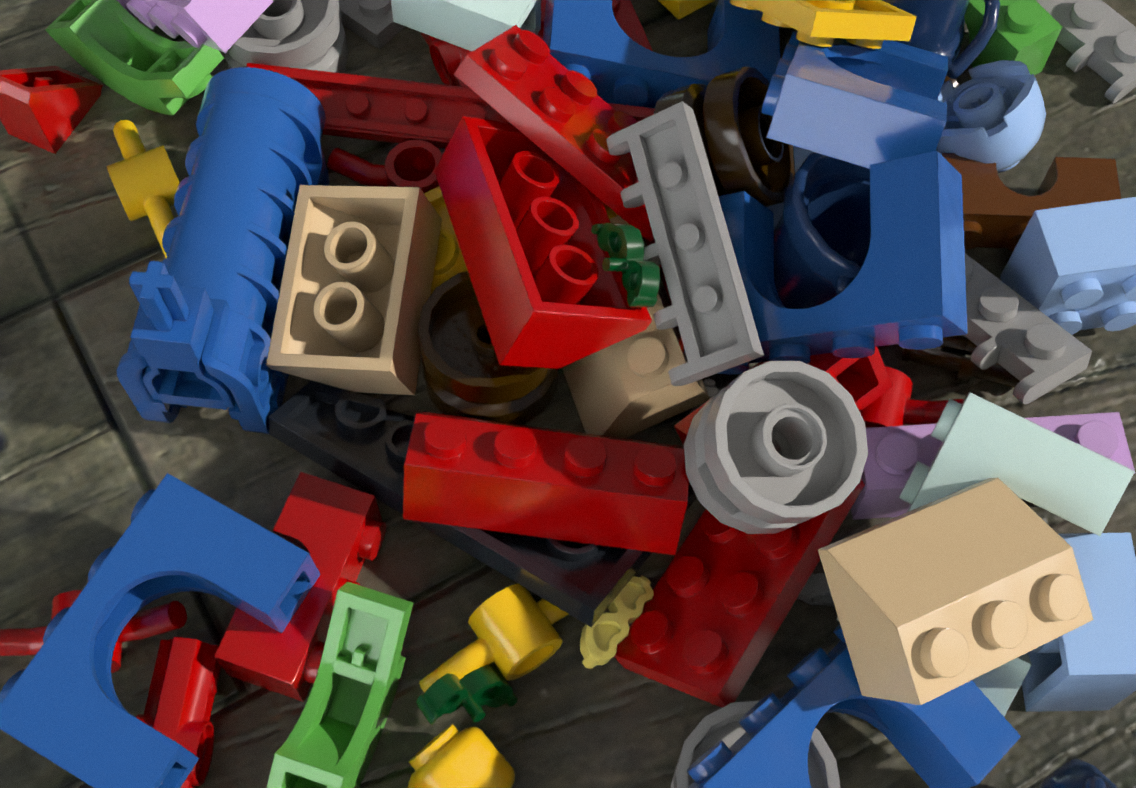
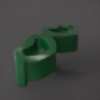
(626, 255)
(474, 690)

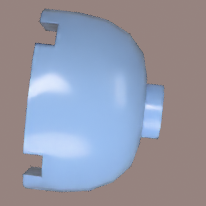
(993, 114)

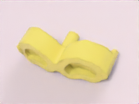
(600, 641)

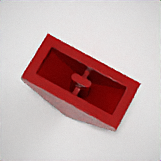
(45, 104)

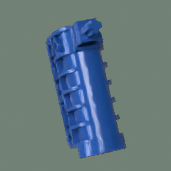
(216, 296)

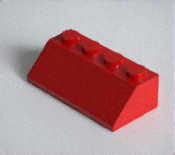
(532, 249)
(545, 483)

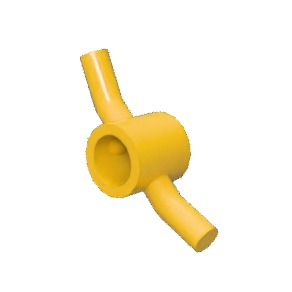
(143, 179)
(510, 632)

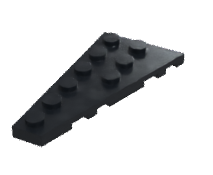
(369, 448)

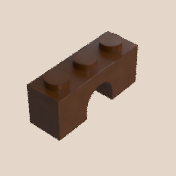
(999, 216)

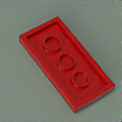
(557, 113)
(724, 603)

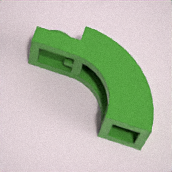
(132, 57)
(350, 693)

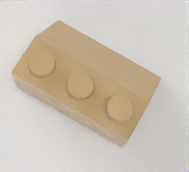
(356, 287)
(629, 382)
(951, 592)

